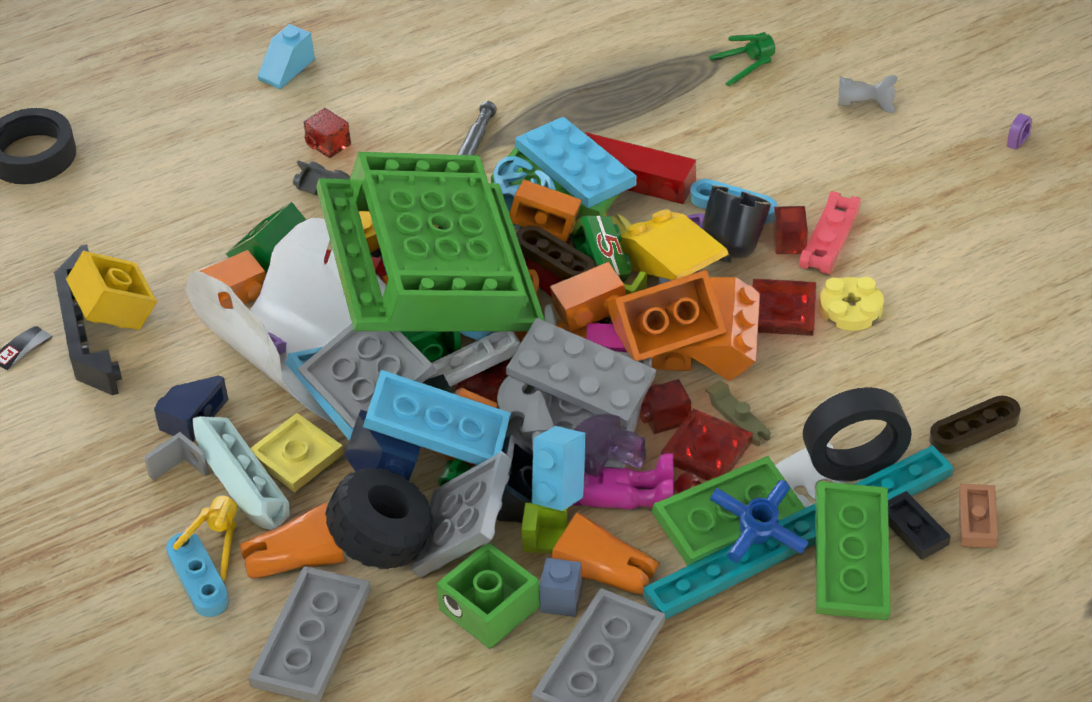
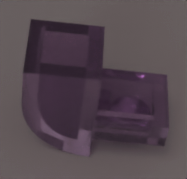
(607, 440)

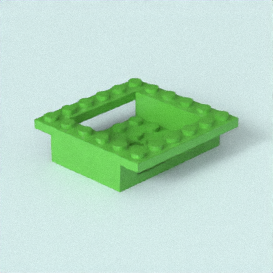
(438, 278)

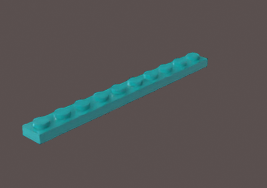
(719, 573)

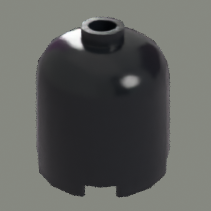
(735, 221)

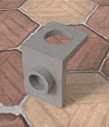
(172, 453)

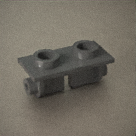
(310, 174)

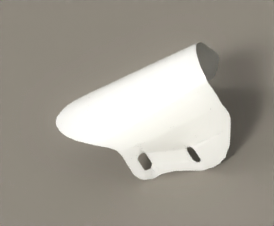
(297, 303)

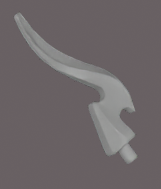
(528, 406)

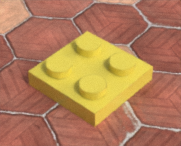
(296, 452)

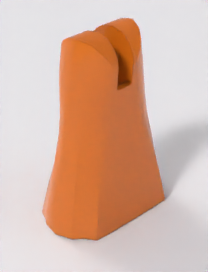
(292, 546)
(604, 556)

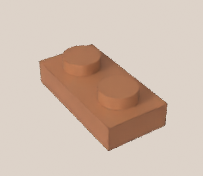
(978, 515)

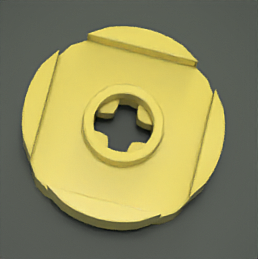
(841, 291)

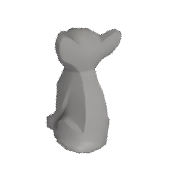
(858, 92)

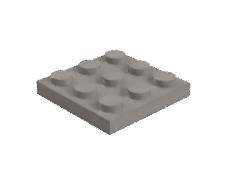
(351, 363)
(464, 514)

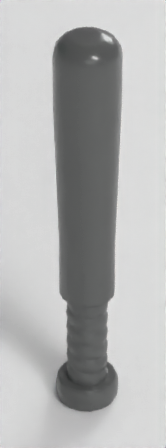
(477, 130)

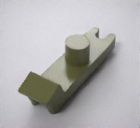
(736, 412)

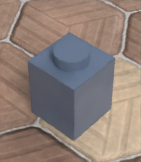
(560, 587)

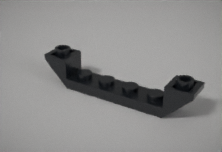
(89, 368)

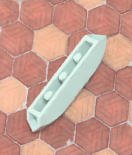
(241, 472)

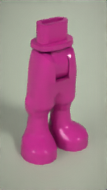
(621, 486)

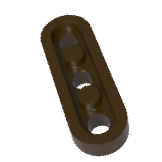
(552, 252)
(986, 418)

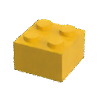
(111, 290)

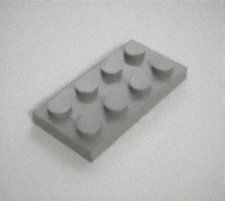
(581, 371)
(310, 634)
(601, 651)

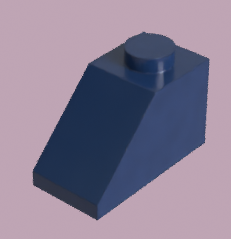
(188, 401)

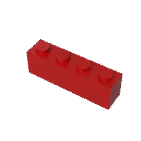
(657, 171)

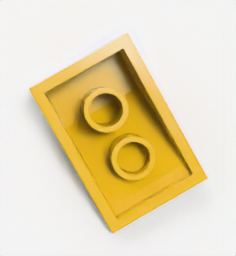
(670, 246)

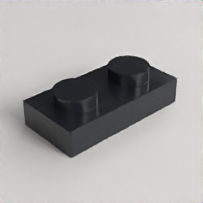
(916, 526)

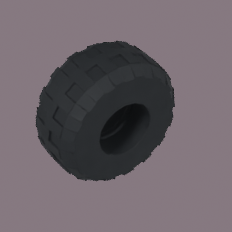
(379, 518)

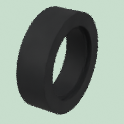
(45, 164)
(847, 409)

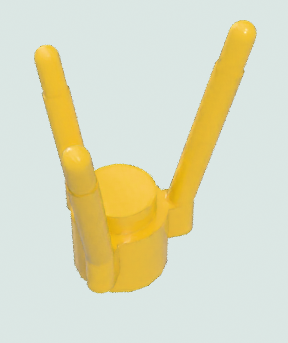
(218, 518)

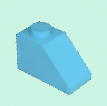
(286, 56)

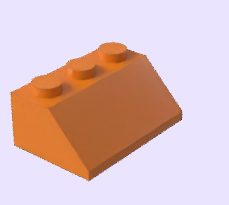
(667, 316)
(736, 349)

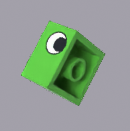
(488, 595)

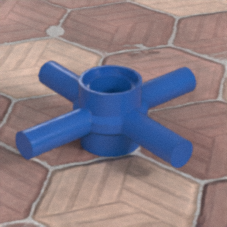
(753, 530)

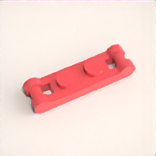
(830, 233)

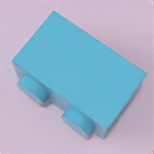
(558, 468)

